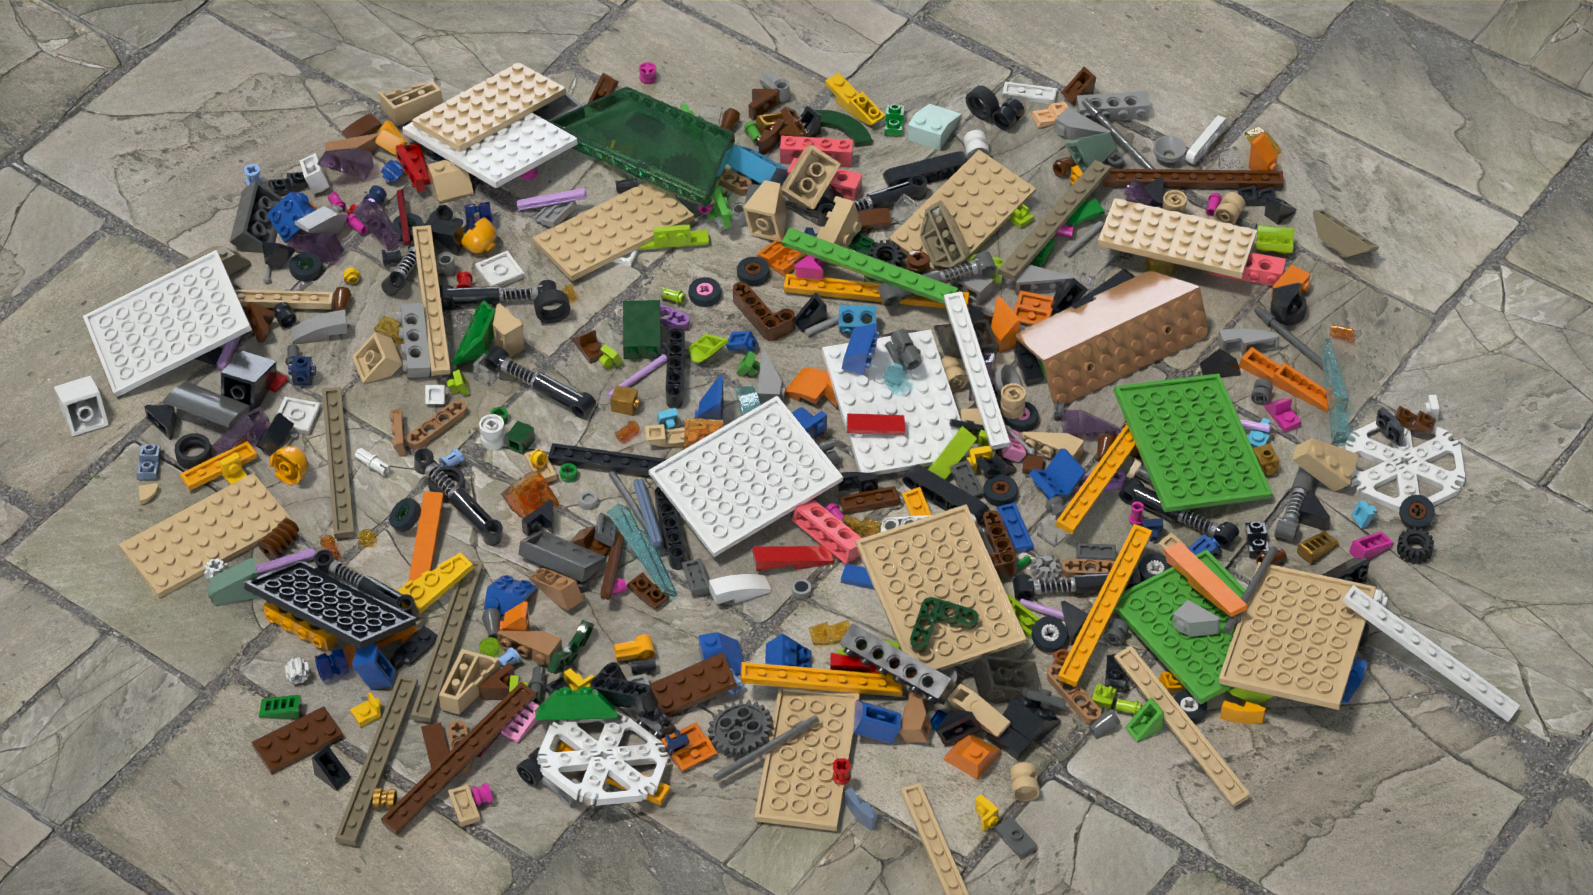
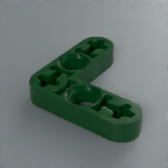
(937, 613)

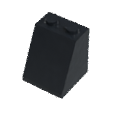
(248, 378)

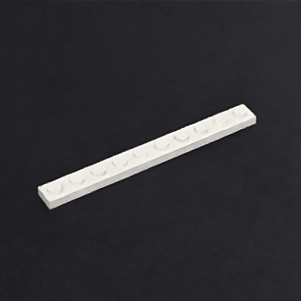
(976, 371)
(1430, 653)

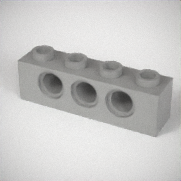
(1117, 105)
(414, 315)

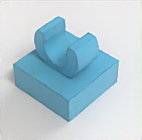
(667, 418)
(1363, 514)

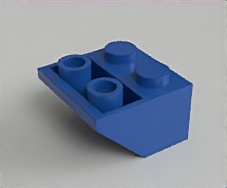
(860, 349)
(787, 652)
(374, 667)
(876, 722)

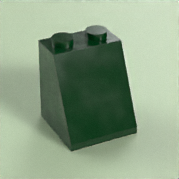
(642, 329)

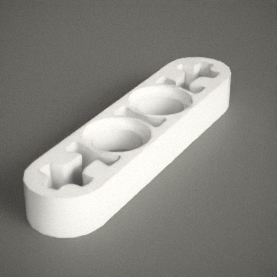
(1206, 140)

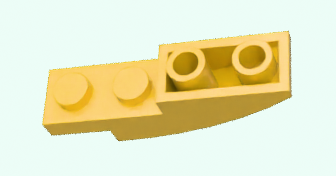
(854, 103)

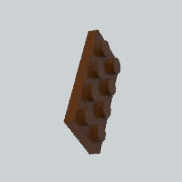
(693, 685)
(297, 740)

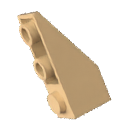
(1050, 443)
(989, 718)

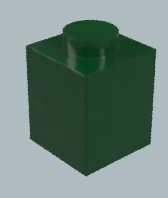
(520, 437)

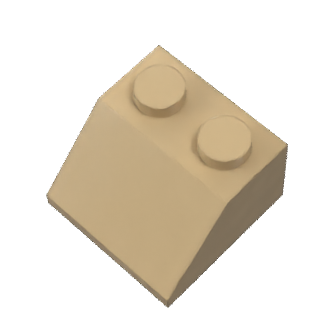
(449, 181)
(377, 358)

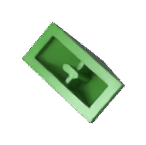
(1146, 721)

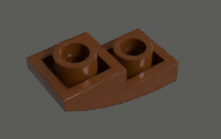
(364, 126)
(770, 138)
(875, 218)
(1421, 422)
(647, 591)

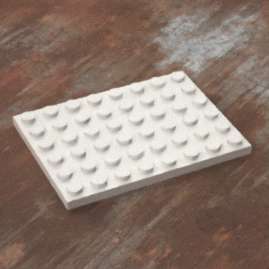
(504, 153)
(166, 323)
(922, 399)
(745, 476)

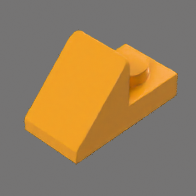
(390, 137)

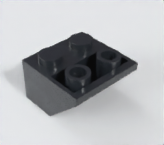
(1351, 570)
(1030, 718)

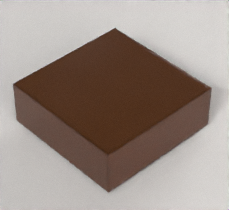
(1032, 462)

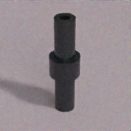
(967, 424)

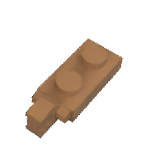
(398, 430)

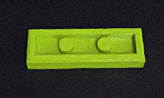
(952, 452)

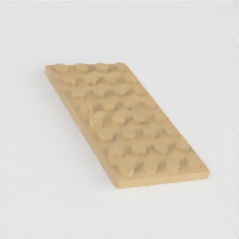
(489, 107)
(979, 199)
(611, 229)
(1177, 238)
(210, 529)
(798, 773)

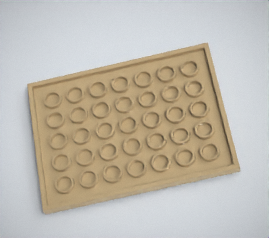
(944, 561)
(1296, 638)

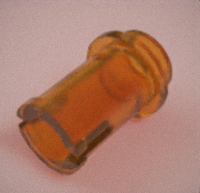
(1340, 331)
(631, 428)
(328, 542)

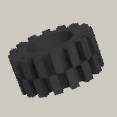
(886, 247)
(1414, 554)

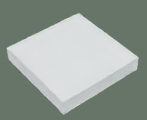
(500, 270)
(301, 413)

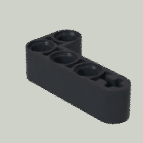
(623, 693)

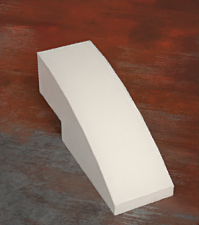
(738, 587)

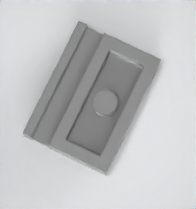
(554, 214)

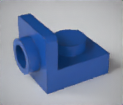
(742, 340)
(1203, 544)

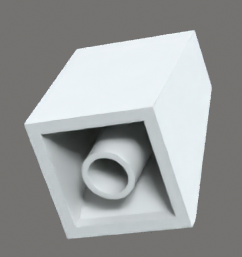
(81, 405)

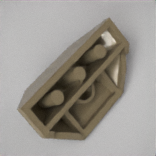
(1340, 236)
(943, 237)
(231, 259)

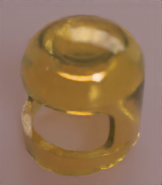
(1159, 266)

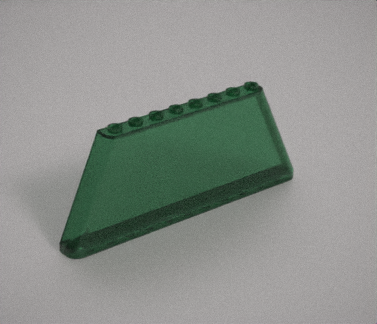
(652, 142)

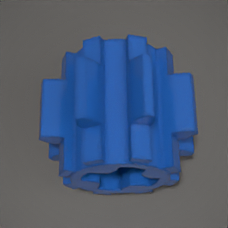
(392, 171)

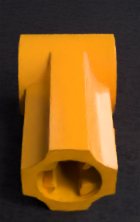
(640, 648)

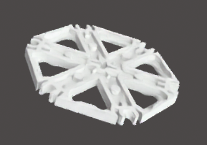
(1406, 475)
(615, 760)

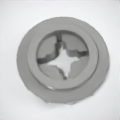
(1043, 572)

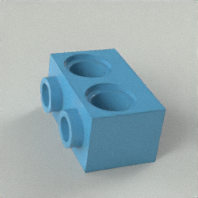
(856, 312)

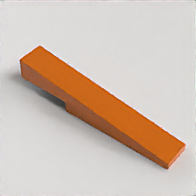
(1284, 378)
(427, 534)
(1203, 579)

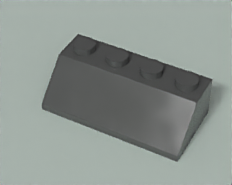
(252, 220)

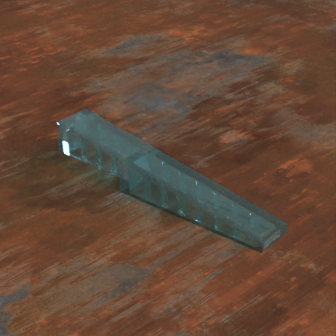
(1336, 395)
(642, 547)

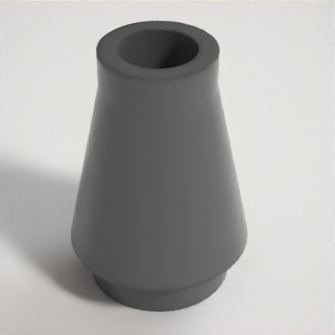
(491, 620)
(1104, 723)

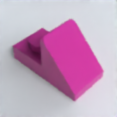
(809, 268)
(1283, 414)

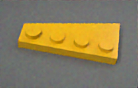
(437, 582)

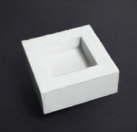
(434, 394)
(1432, 406)

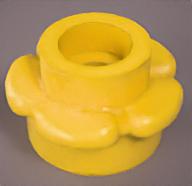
(351, 275)
(538, 458)

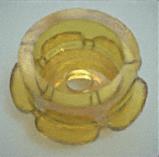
(569, 291)
(366, 541)

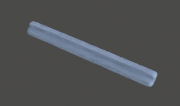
(648, 513)

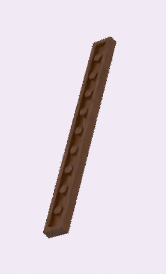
(1196, 178)
(458, 758)

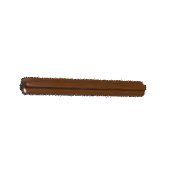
(612, 566)

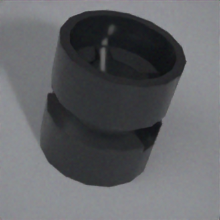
(1008, 114)
(529, 769)

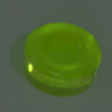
(489, 647)

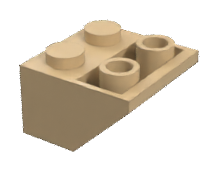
(508, 331)

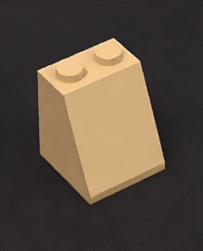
(767, 212)

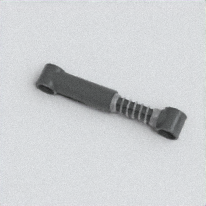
(982, 265)
(1288, 525)

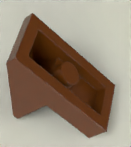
(1079, 85)
(605, 86)
(762, 101)
(794, 124)
(259, 320)
(588, 345)
(586, 539)
(497, 684)

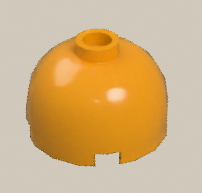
(481, 237)
(290, 464)

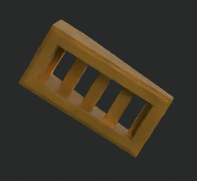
(765, 121)
(1312, 556)

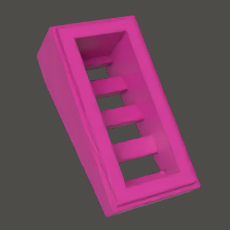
(1369, 546)

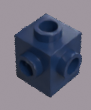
(302, 370)

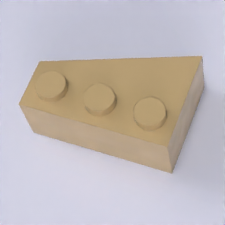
(410, 103)
(842, 223)
(1326, 462)
(463, 680)

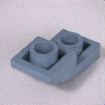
(149, 462)
(860, 810)

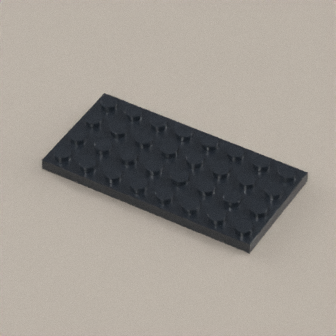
(330, 603)

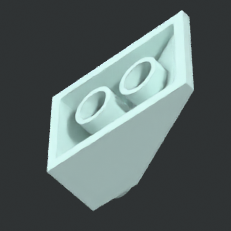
(932, 126)

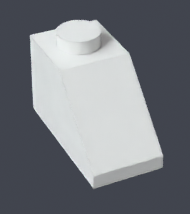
(314, 174)

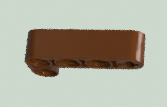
(769, 325)
(1004, 555)

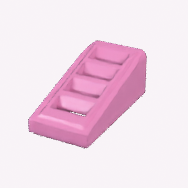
(1016, 451)
(528, 712)

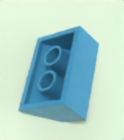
(755, 165)

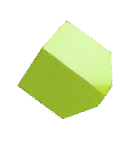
(706, 347)

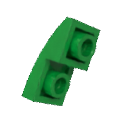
(894, 120)
(1088, 210)

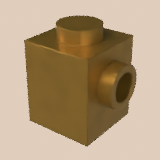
(624, 400)
(1267, 459)

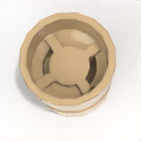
(1175, 201)
(1230, 208)
(955, 375)
(1013, 401)
(1025, 782)

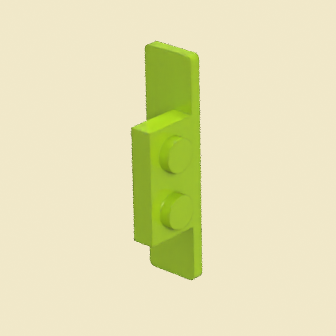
(676, 237)

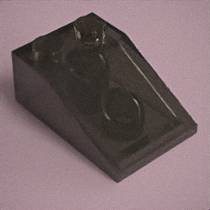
(983, 332)
(1004, 678)

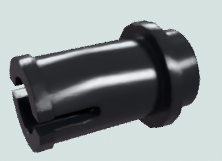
(628, 184)
(643, 666)

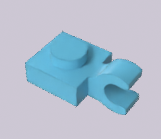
(1259, 438)

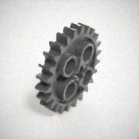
(740, 728)

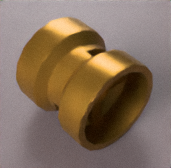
(384, 798)

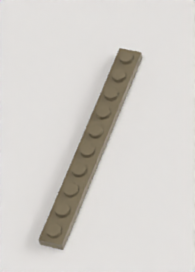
(1054, 220)
(338, 463)
(446, 645)
(376, 760)

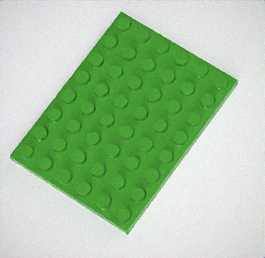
(1192, 442)
(1191, 659)

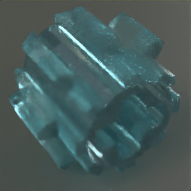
(894, 375)

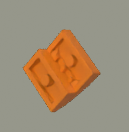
(781, 258)
(1033, 307)
(808, 384)
(697, 751)

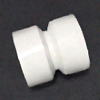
(975, 141)
(492, 432)

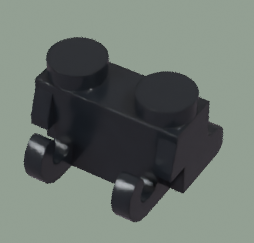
(657, 722)

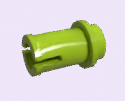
(675, 296)
(1128, 706)

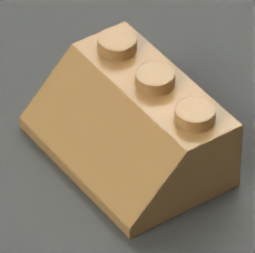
(810, 177)

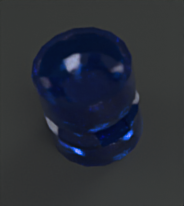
(483, 209)
(331, 664)

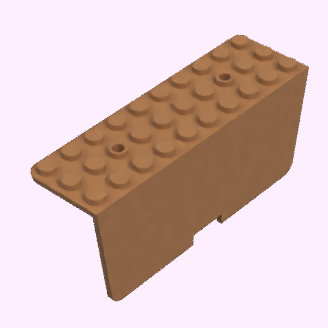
(1116, 333)

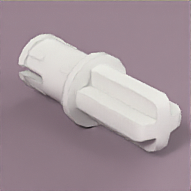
(372, 461)

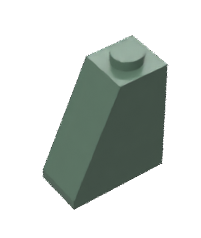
(1091, 148)
(229, 584)

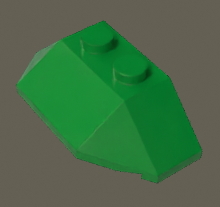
(477, 336)
(575, 704)

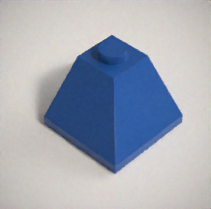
(712, 402)
(716, 643)

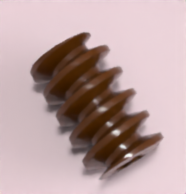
(918, 262)
(279, 538)

